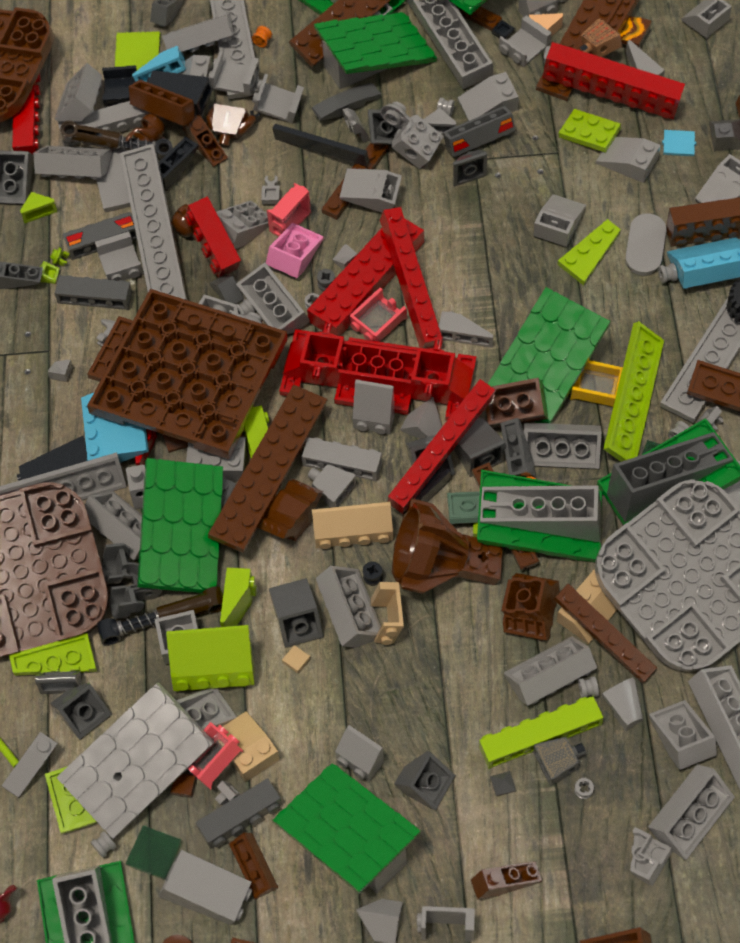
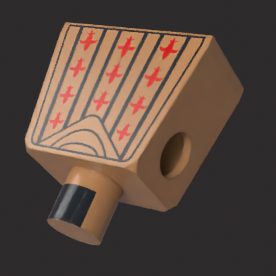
(600, 39)

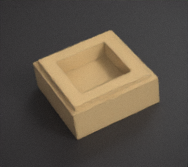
(296, 659)

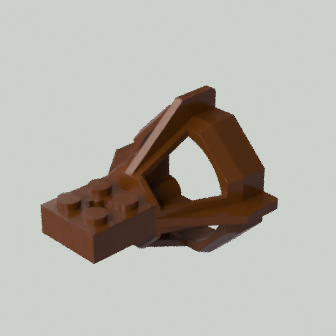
(431, 542)

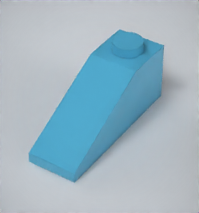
(167, 61)

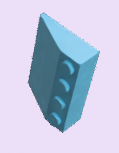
(707, 262)
(109, 437)

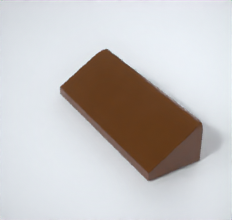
(253, 865)

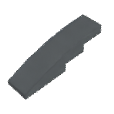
(350, 99)

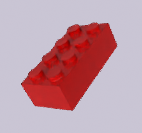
(212, 237)

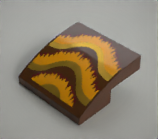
(635, 30)

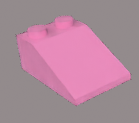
(293, 250)

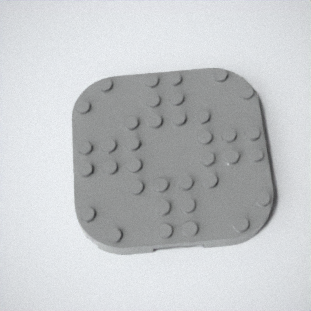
(678, 574)

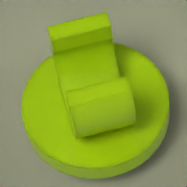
(57, 255)

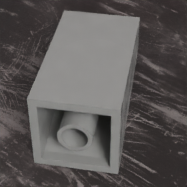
(205, 888)

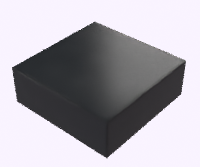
(503, 29)

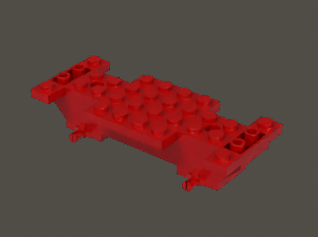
(412, 371)

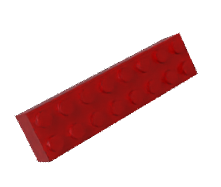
(613, 80)
(358, 281)

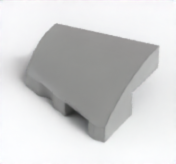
(354, 124)
(625, 703)
(648, 856)

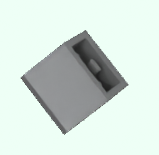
(708, 16)

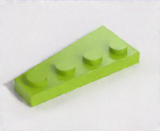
(586, 255)
(59, 656)

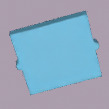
(679, 143)

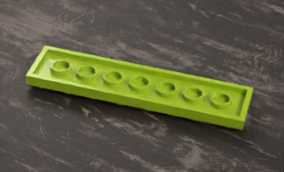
(634, 393)

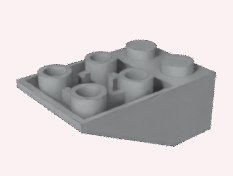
(723, 182)
(371, 188)
(558, 220)
(243, 222)

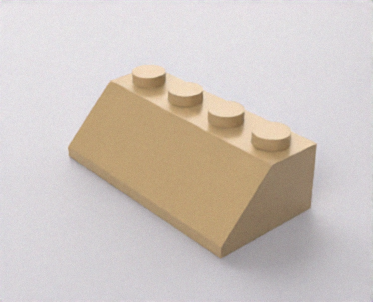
(352, 525)
(596, 597)

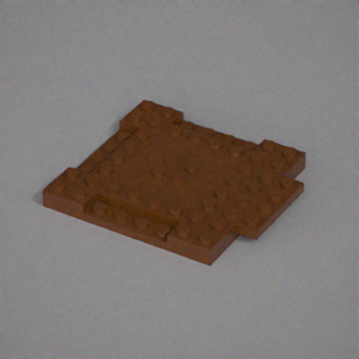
(184, 371)

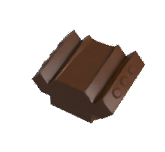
(291, 510)
(529, 606)

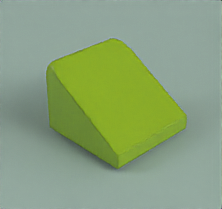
(49, 273)

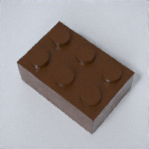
(517, 400)

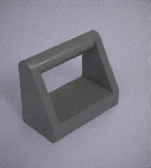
(57, 681)

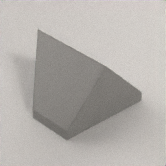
(423, 421)
(382, 919)

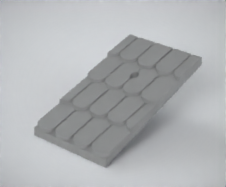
(148, 747)

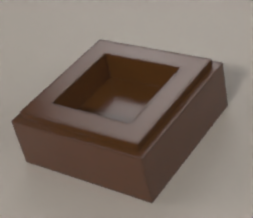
(183, 785)

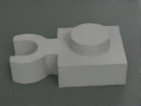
(270, 192)

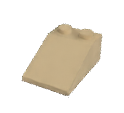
(257, 748)

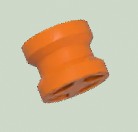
(261, 36)

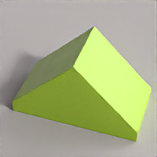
(37, 207)

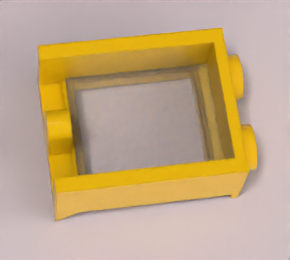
(597, 383)

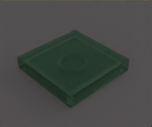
(153, 852)

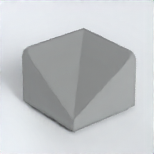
(344, 256)
(60, 370)

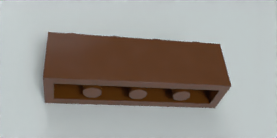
(161, 102)

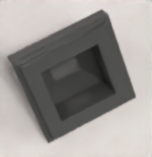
(502, 783)

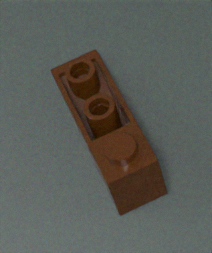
(208, 146)
(505, 879)

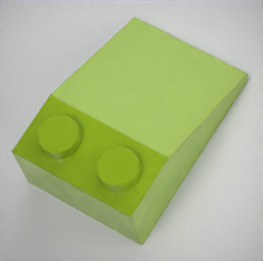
(237, 595)

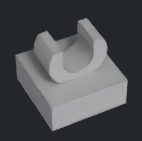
(712, 414)
(227, 793)

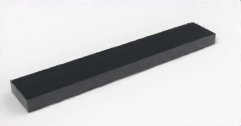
(321, 145)

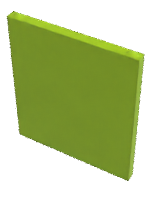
(136, 48)

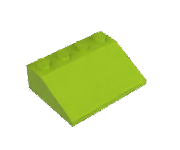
(210, 658)

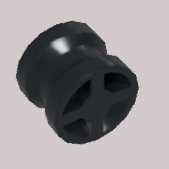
(375, 577)

